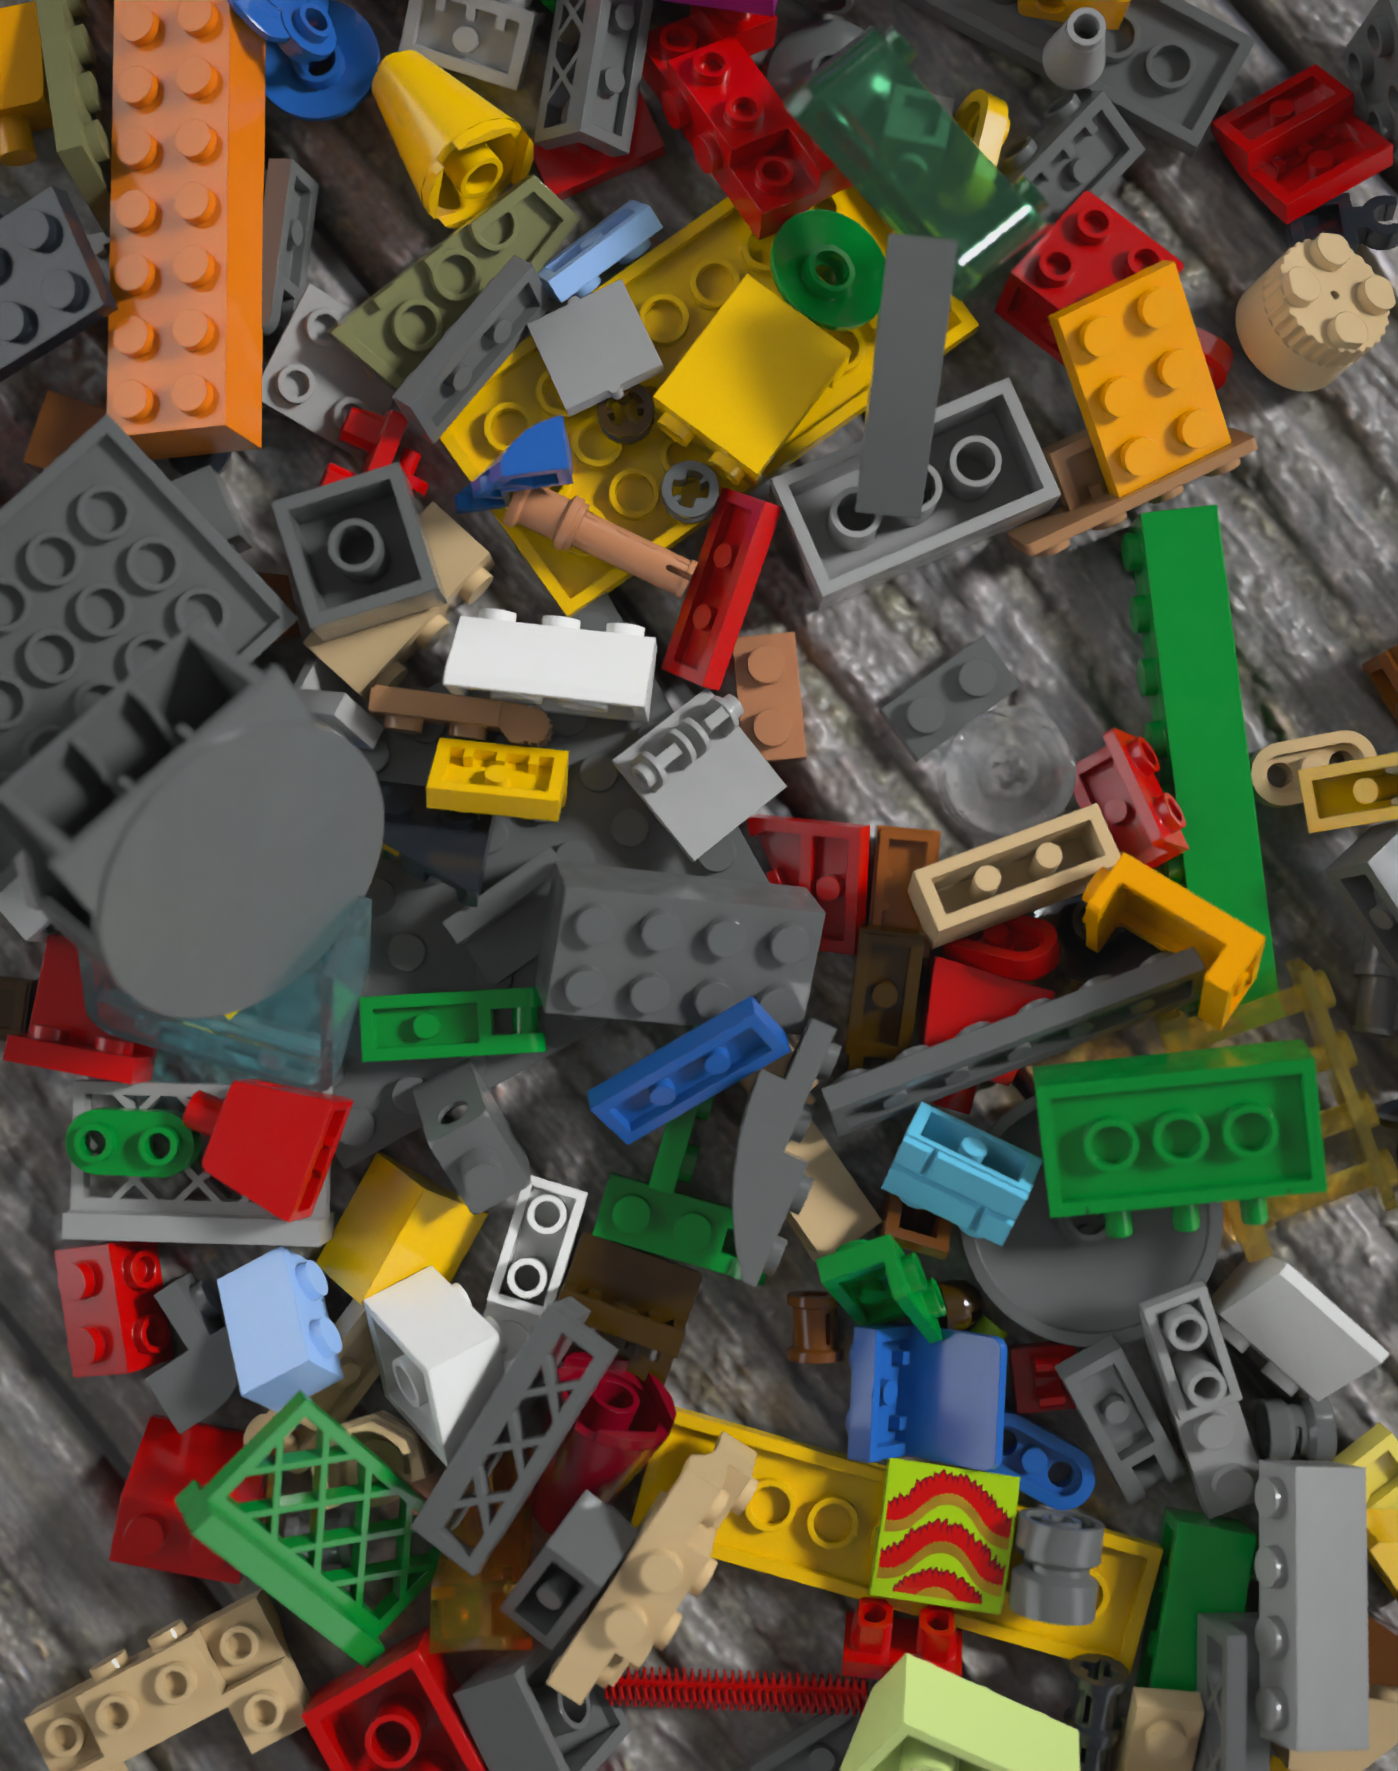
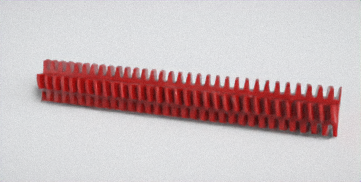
(739, 1691)

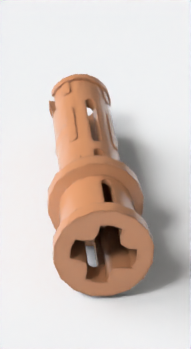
(571, 524)

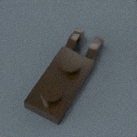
(883, 993)

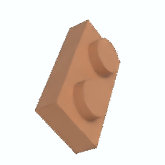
(770, 695)

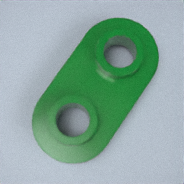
(130, 1142)

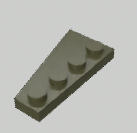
(77, 102)
(417, 307)

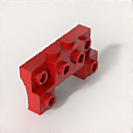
(736, 117)

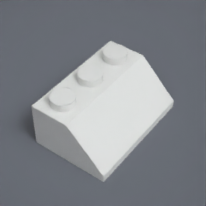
(554, 665)

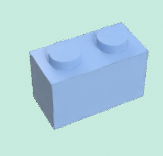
(280, 1328)

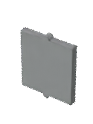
(595, 347)

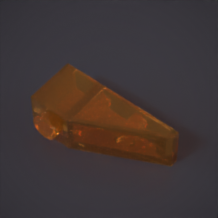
(467, 1606)

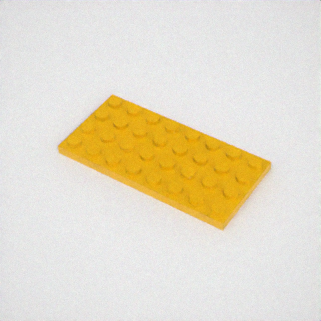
(676, 296)

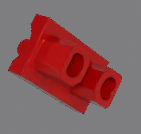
(380, 439)
(878, 1640)

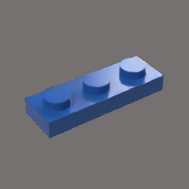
(689, 1070)

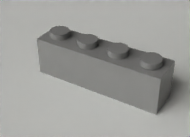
(1312, 1605)

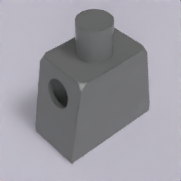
(480, 1147)

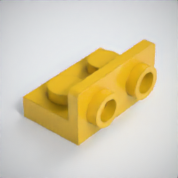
(498, 779)

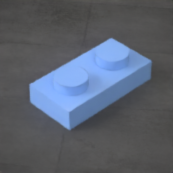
(617, 238)

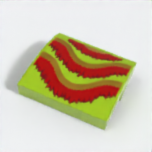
(944, 1536)

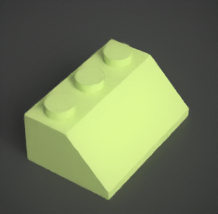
(945, 1723)

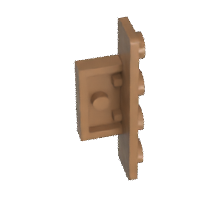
(1086, 497)

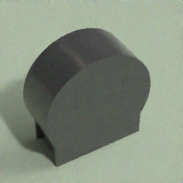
(198, 830)

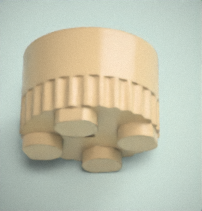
(1313, 313)

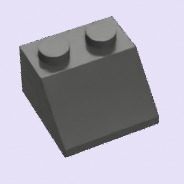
(531, 1725)

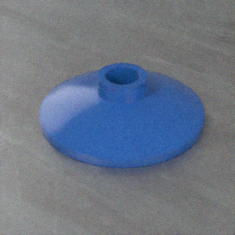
(340, 90)

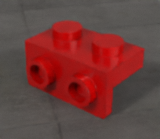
(1130, 798)
(112, 1307)

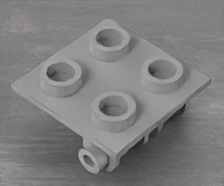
(315, 377)
(700, 772)

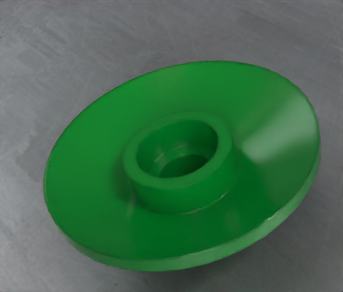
(838, 252)

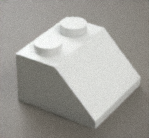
(1294, 1328)
(435, 1357)

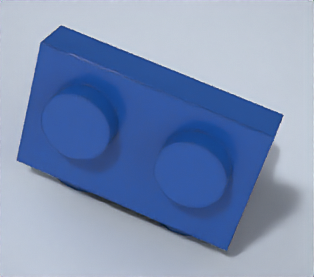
(926, 1397)

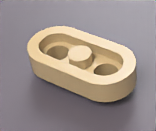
(1298, 755)

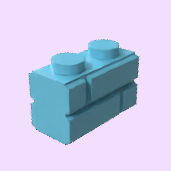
(962, 1174)

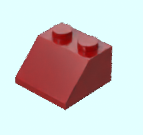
(148, 1521)

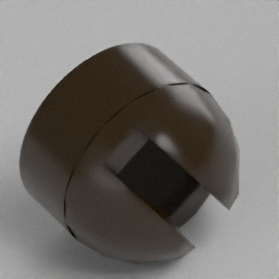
(961, 1304)

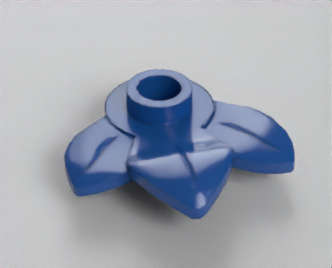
(297, 26)

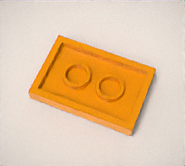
(1140, 378)

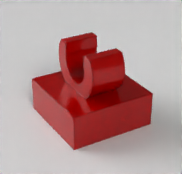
(1035, 1379)

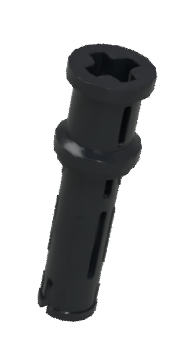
(1096, 1707)

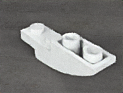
(533, 1259)

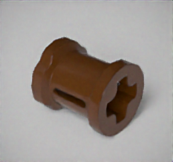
(814, 1327)

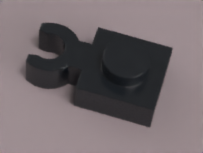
(1355, 224)

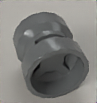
(1295, 1429)

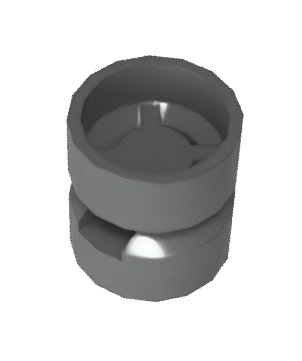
(1055, 1576)

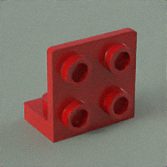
(1073, 260)
(62, 1033)

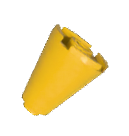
(449, 137)

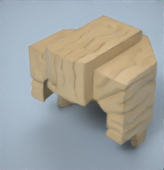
(392, 1442)

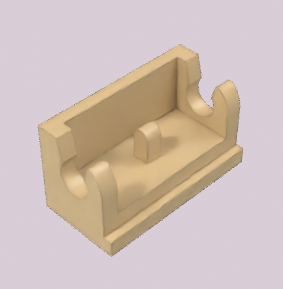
(835, 1205)

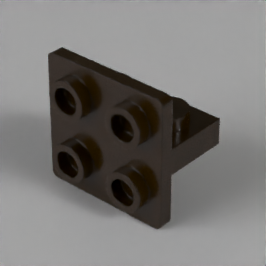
(634, 1301)

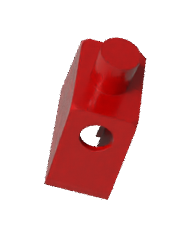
(964, 996)
(270, 1141)

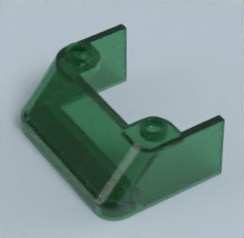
(917, 159)

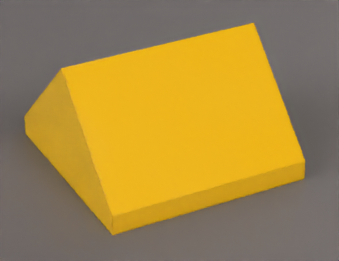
(397, 1229)

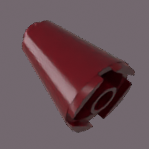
(606, 1443)

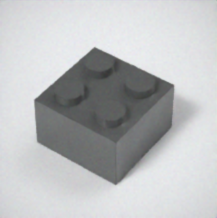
(359, 552)

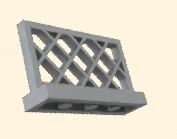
(180, 1217)

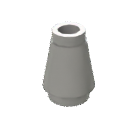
(1076, 50)

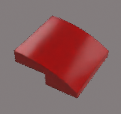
(1301, 143)

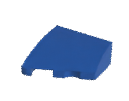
(532, 461)

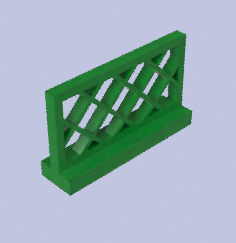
(277, 1562)

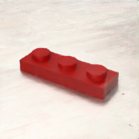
(721, 588)

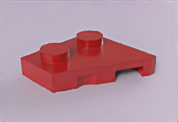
(827, 861)

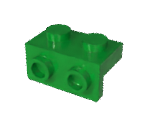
(882, 1284)

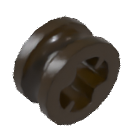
(628, 431)

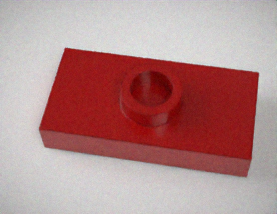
(580, 167)

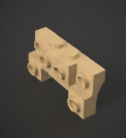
(657, 1571)
(182, 1678)

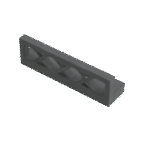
(600, 77)
(502, 1429)
(1228, 1689)

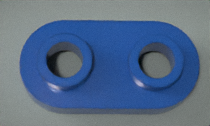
(1033, 1454)

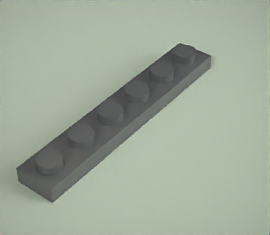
(1031, 1035)

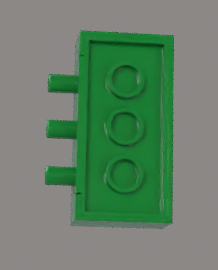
(1181, 1132)

